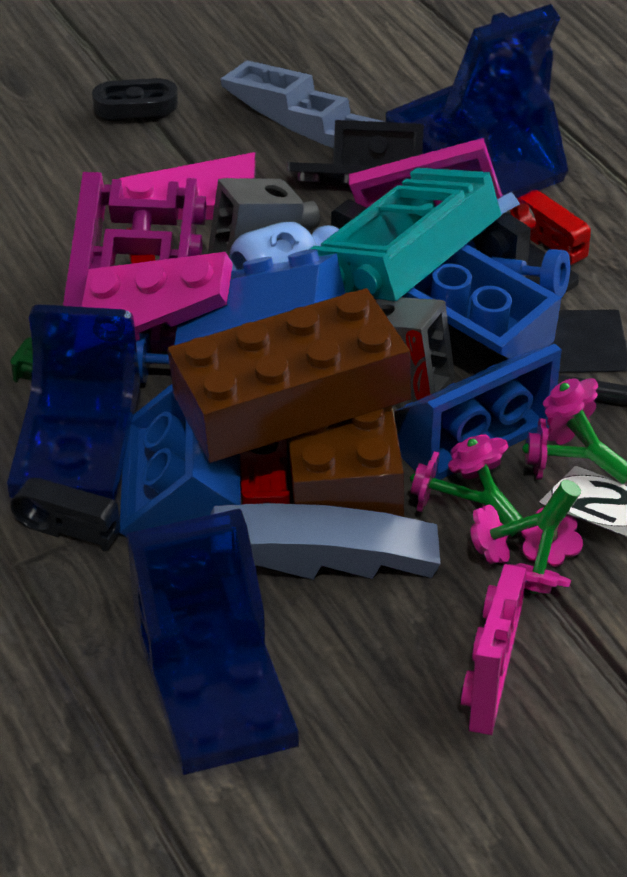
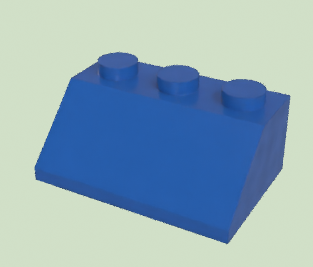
(269, 290)
(492, 302)
(495, 402)
(168, 472)

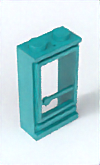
(407, 236)

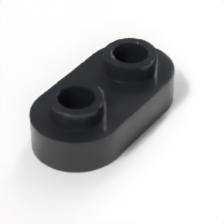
(135, 98)

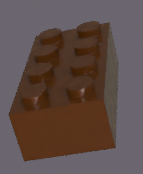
(289, 374)
(350, 464)

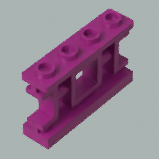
(140, 240)

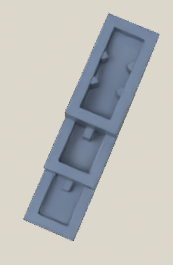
(290, 100)
(350, 540)

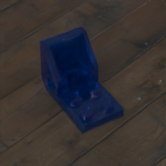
(506, 104)
(206, 641)

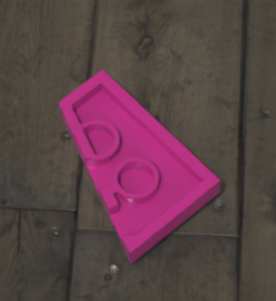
(375, 182)
(155, 184)
(161, 289)
(493, 649)

